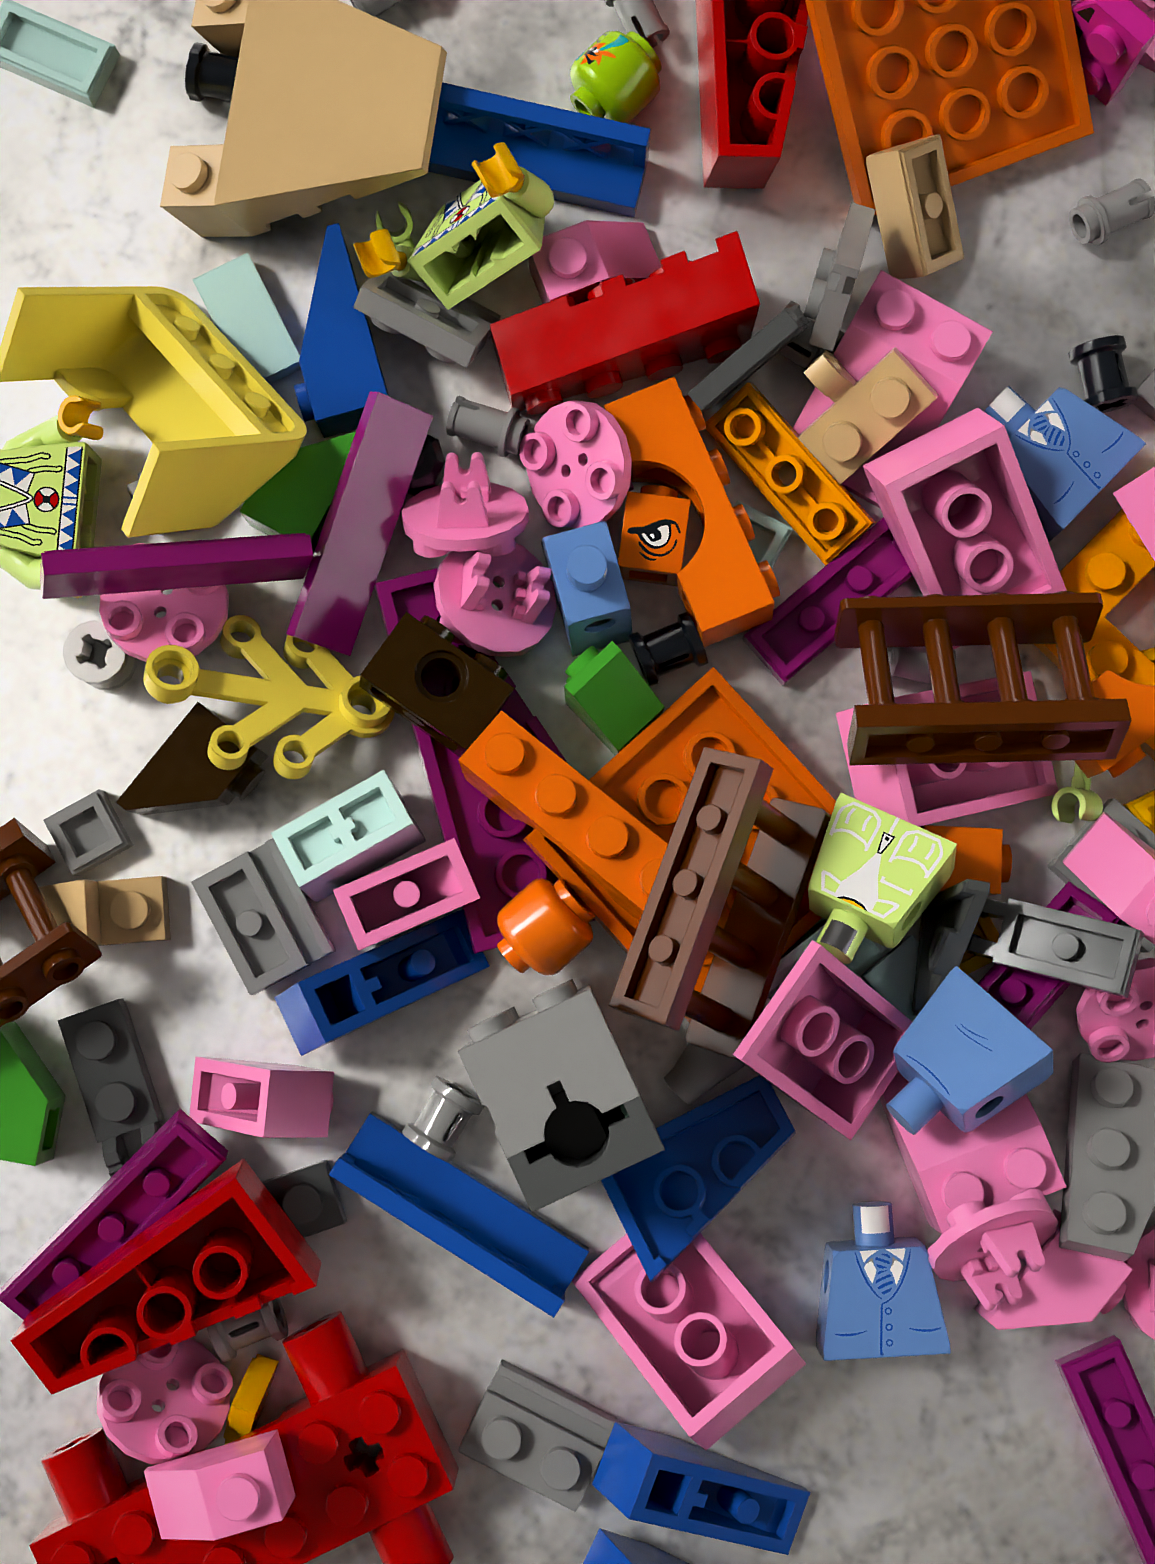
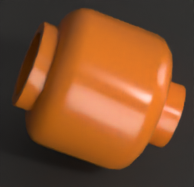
(544, 927)

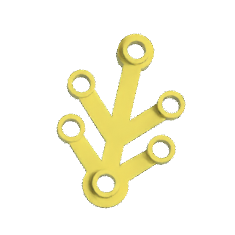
(279, 694)

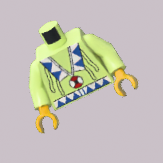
(472, 235)
(49, 490)

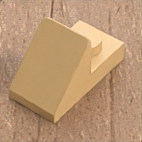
(113, 909)

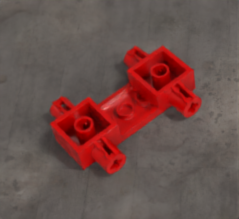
(334, 1483)

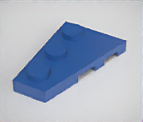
(702, 1169)

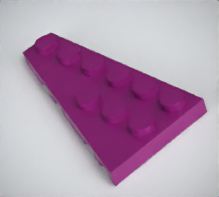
(484, 833)

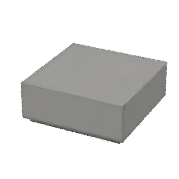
(88, 832)

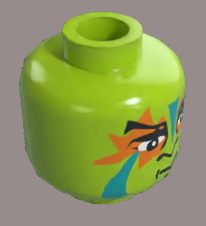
(615, 77)

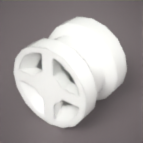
(109, 665)

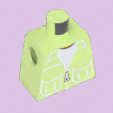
(874, 877)

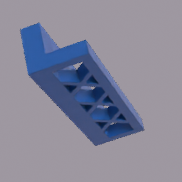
(576, 154)
(461, 1214)

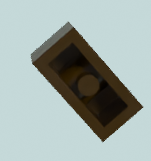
(396, 681)

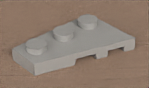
(1108, 1158)

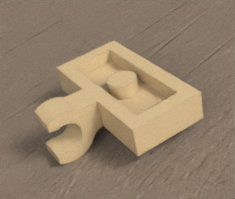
(864, 411)

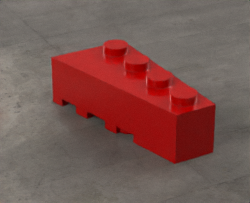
(746, 85)
(628, 329)
(187, 1271)

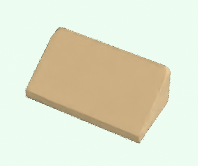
(915, 208)

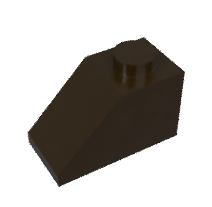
(184, 776)

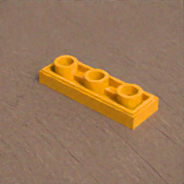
(815, 502)

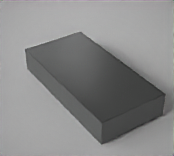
(749, 358)

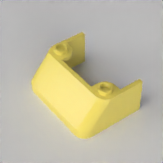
(184, 384)

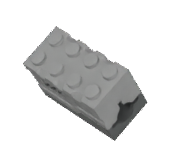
(559, 1094)

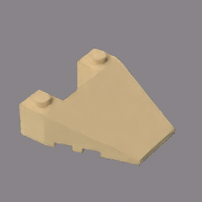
(316, 113)

